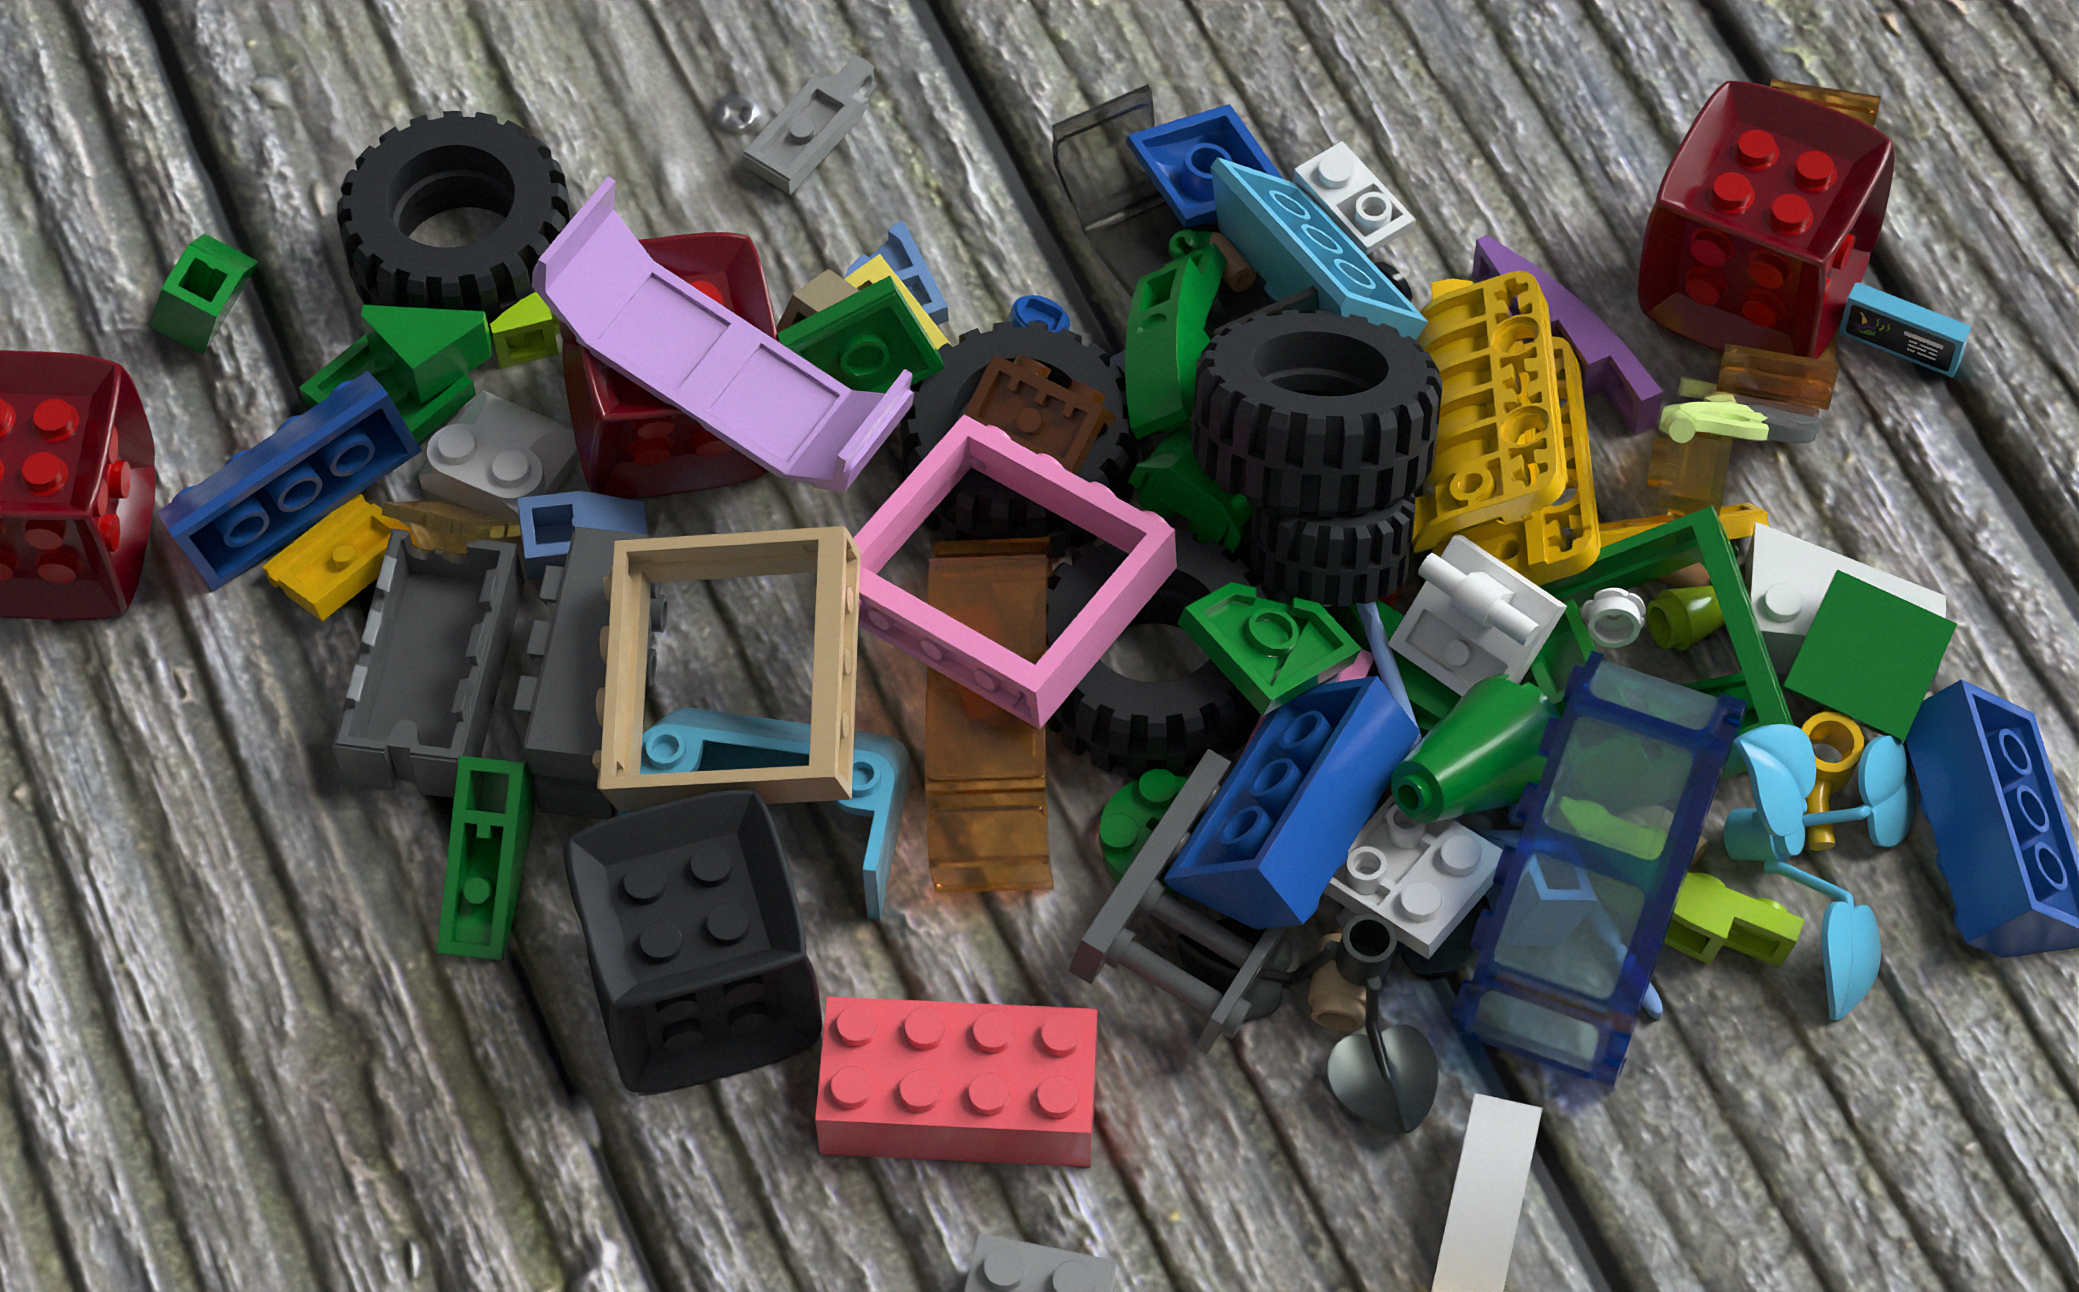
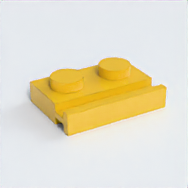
(334, 557)

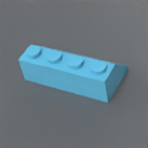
(1301, 247)

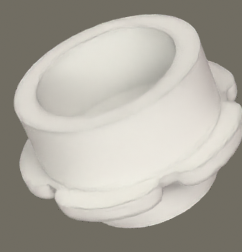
(1614, 617)

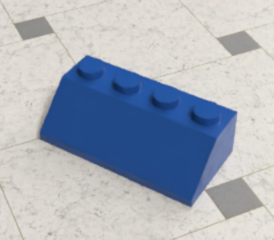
(289, 480)
(1295, 804)
(1996, 822)

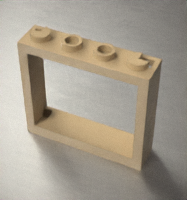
(717, 556)

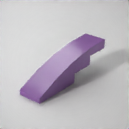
(1602, 355)

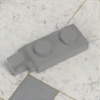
(811, 126)

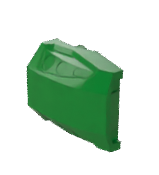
(1176, 484)

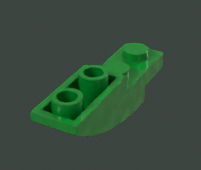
(1168, 339)

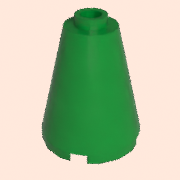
(1476, 753)

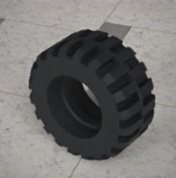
(443, 168)
(1316, 413)
(980, 505)
(1140, 721)

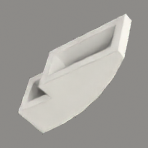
(1487, 1196)

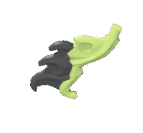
(1737, 416)

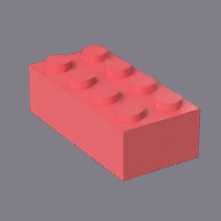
(957, 1081)

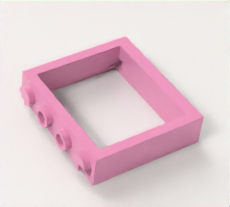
(968, 656)

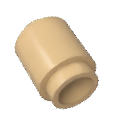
(1334, 1000)

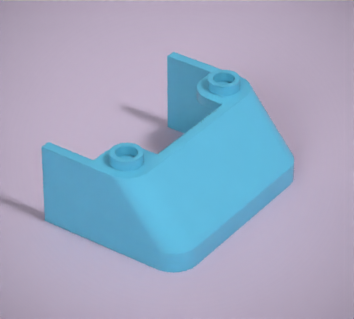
(728, 741)

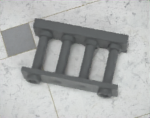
(1145, 895)

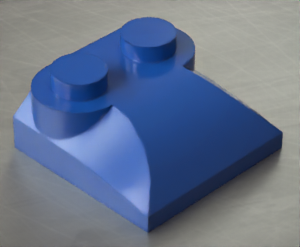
(1181, 158)

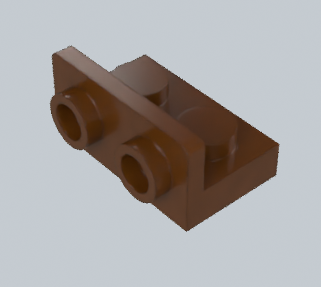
(1040, 411)

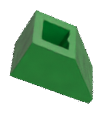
(201, 292)

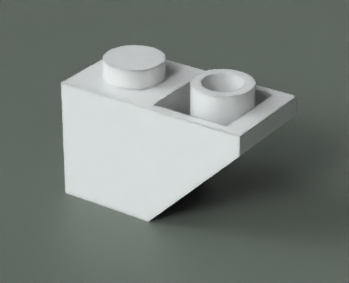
(1353, 198)

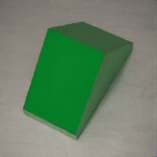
(427, 345)

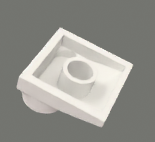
(498, 456)

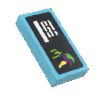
(1904, 329)

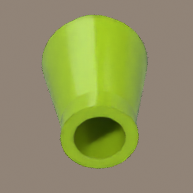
(1683, 616)

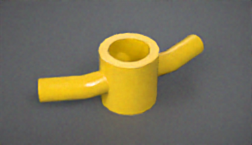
(1847, 739)

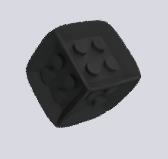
(694, 940)

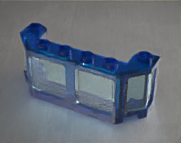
(1596, 869)

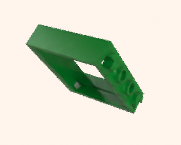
(1672, 548)

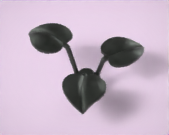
(1373, 1076)

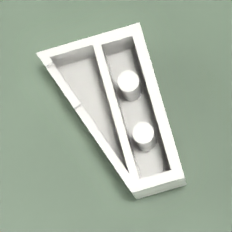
(1790, 579)

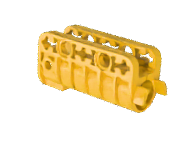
(1505, 432)

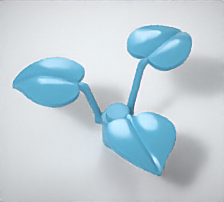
(1781, 778)

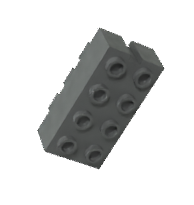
(428, 664)
(563, 698)

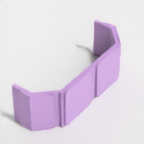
(708, 357)

